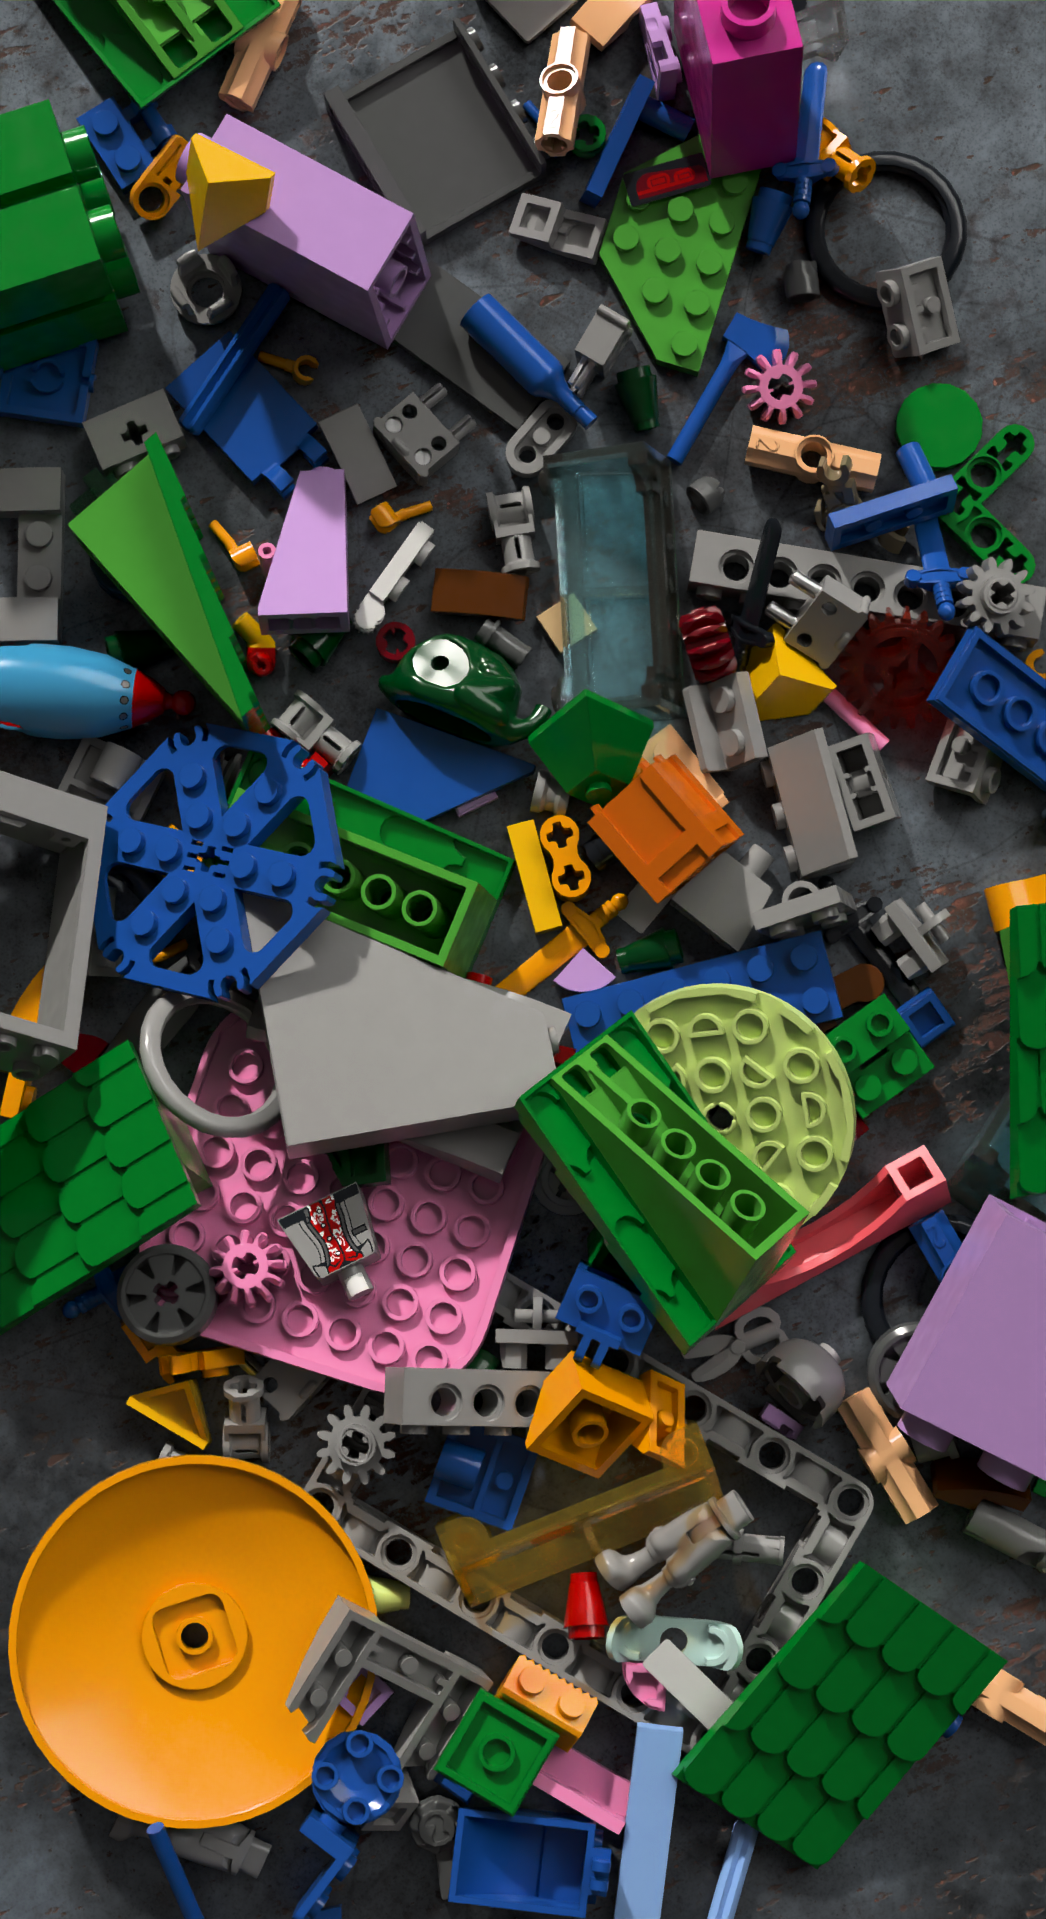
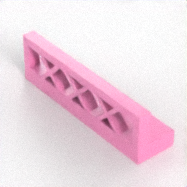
(585, 1787)

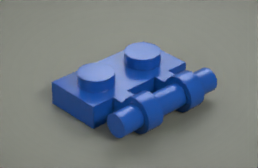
(118, 142)

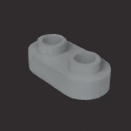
(539, 438)

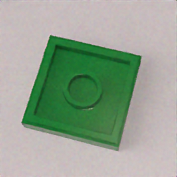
(496, 1752)

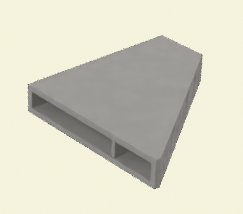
(385, 1043)

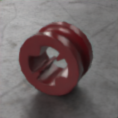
(382, 644)

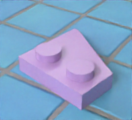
(662, 62)

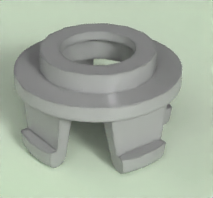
(199, 266)

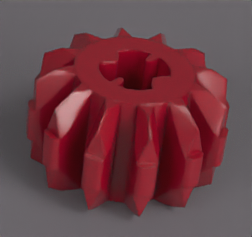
(707, 644)

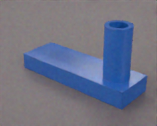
(636, 107)
(922, 501)

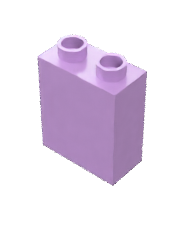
(324, 238)
(982, 1350)

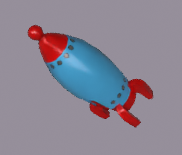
(78, 693)

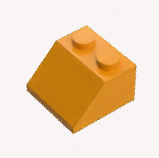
(587, 1415)

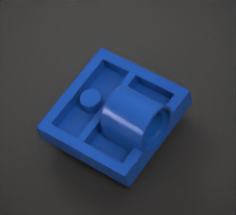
(482, 1476)

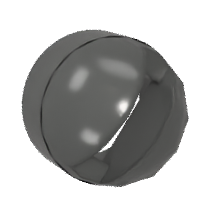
(705, 494)

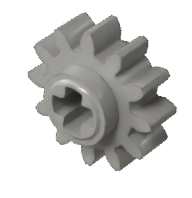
(981, 586)
(341, 1453)

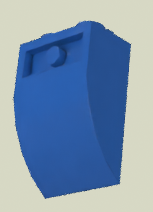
(605, 1310)
(528, 1861)

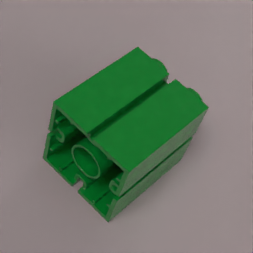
(57, 241)

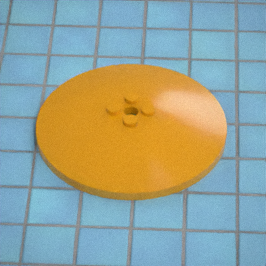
(103, 1656)

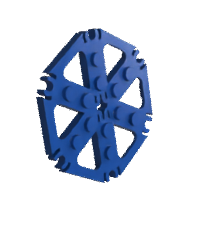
(204, 892)

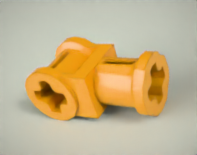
(851, 165)

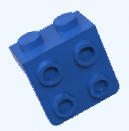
(339, 1842)

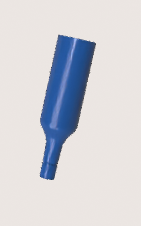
(523, 356)

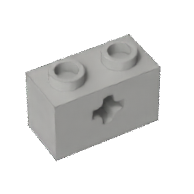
(112, 432)
(864, 782)

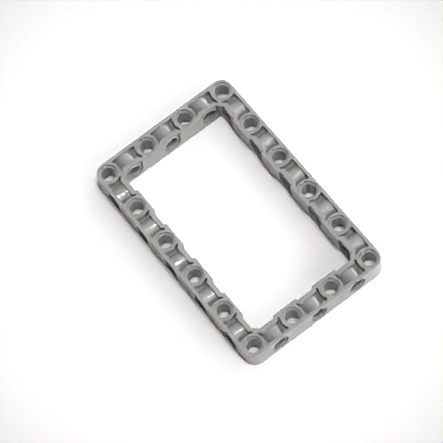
(586, 1663)

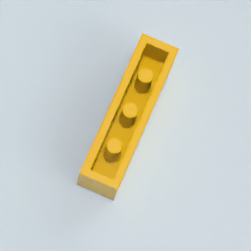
(534, 877)

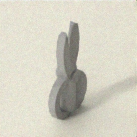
(729, 1348)

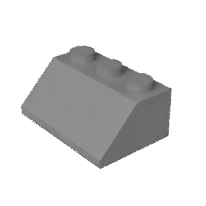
(809, 806)

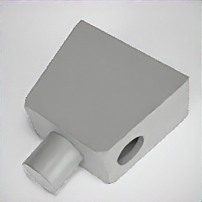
(726, 895)

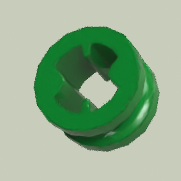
(593, 125)

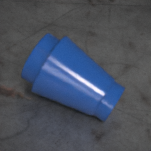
(767, 219)

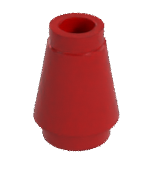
(585, 1608)

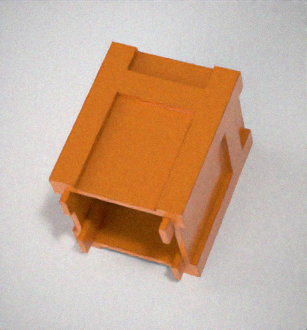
(664, 827)

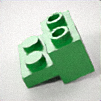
(864, 1036)

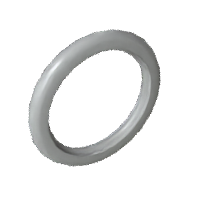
(170, 1094)

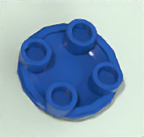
(356, 1777)

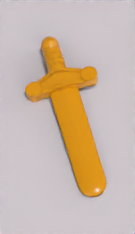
(581, 932)

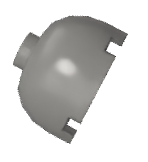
(804, 1379)

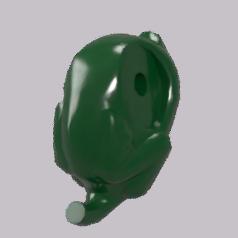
(461, 691)

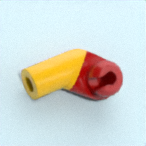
(260, 648)

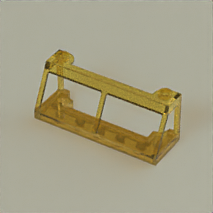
(578, 1533)

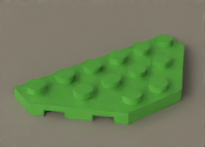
(676, 259)

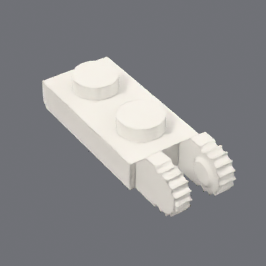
(392, 580)

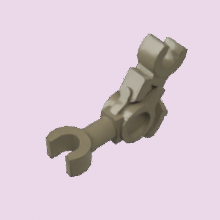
(842, 493)

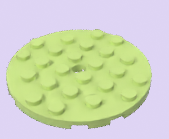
(770, 1073)

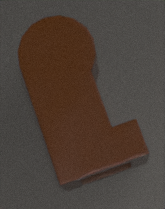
(856, 986)

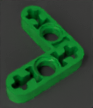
(974, 512)

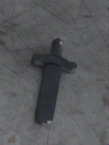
(746, 625)
(860, 932)

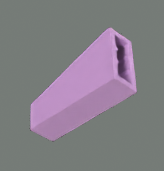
(310, 564)

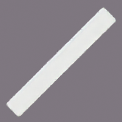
(687, 1683)

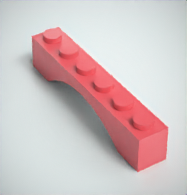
(886, 1204)

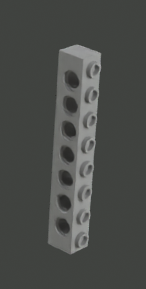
(887, 578)

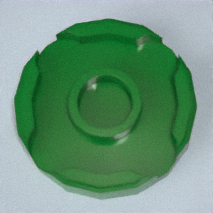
(942, 422)

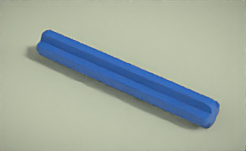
(234, 359)

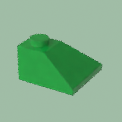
(592, 746)

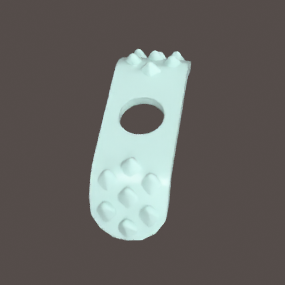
(708, 1641)

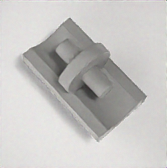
(902, 921)
(514, 1341)

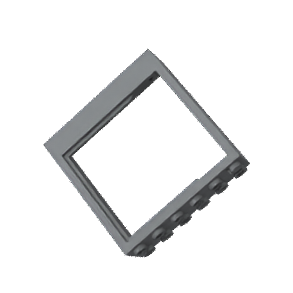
(77, 832)

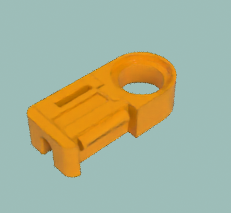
(161, 175)

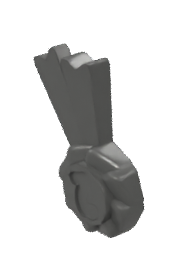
(434, 1829)

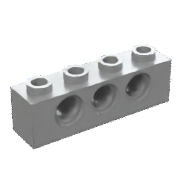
(411, 1389)

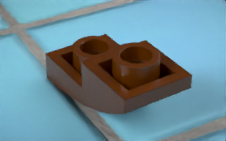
(480, 594)
(966, 1485)

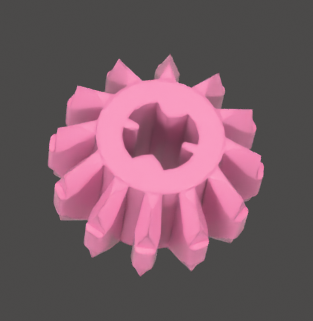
(775, 372)
(244, 1254)

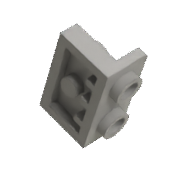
(917, 308)
(725, 723)
(964, 765)

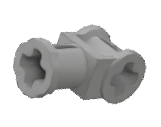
(513, 523)
(311, 728)
(245, 1422)

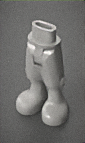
(687, 1547)
(219, 1847)

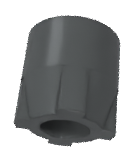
(801, 282)

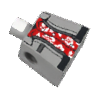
(336, 1239)

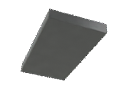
(438, 342)

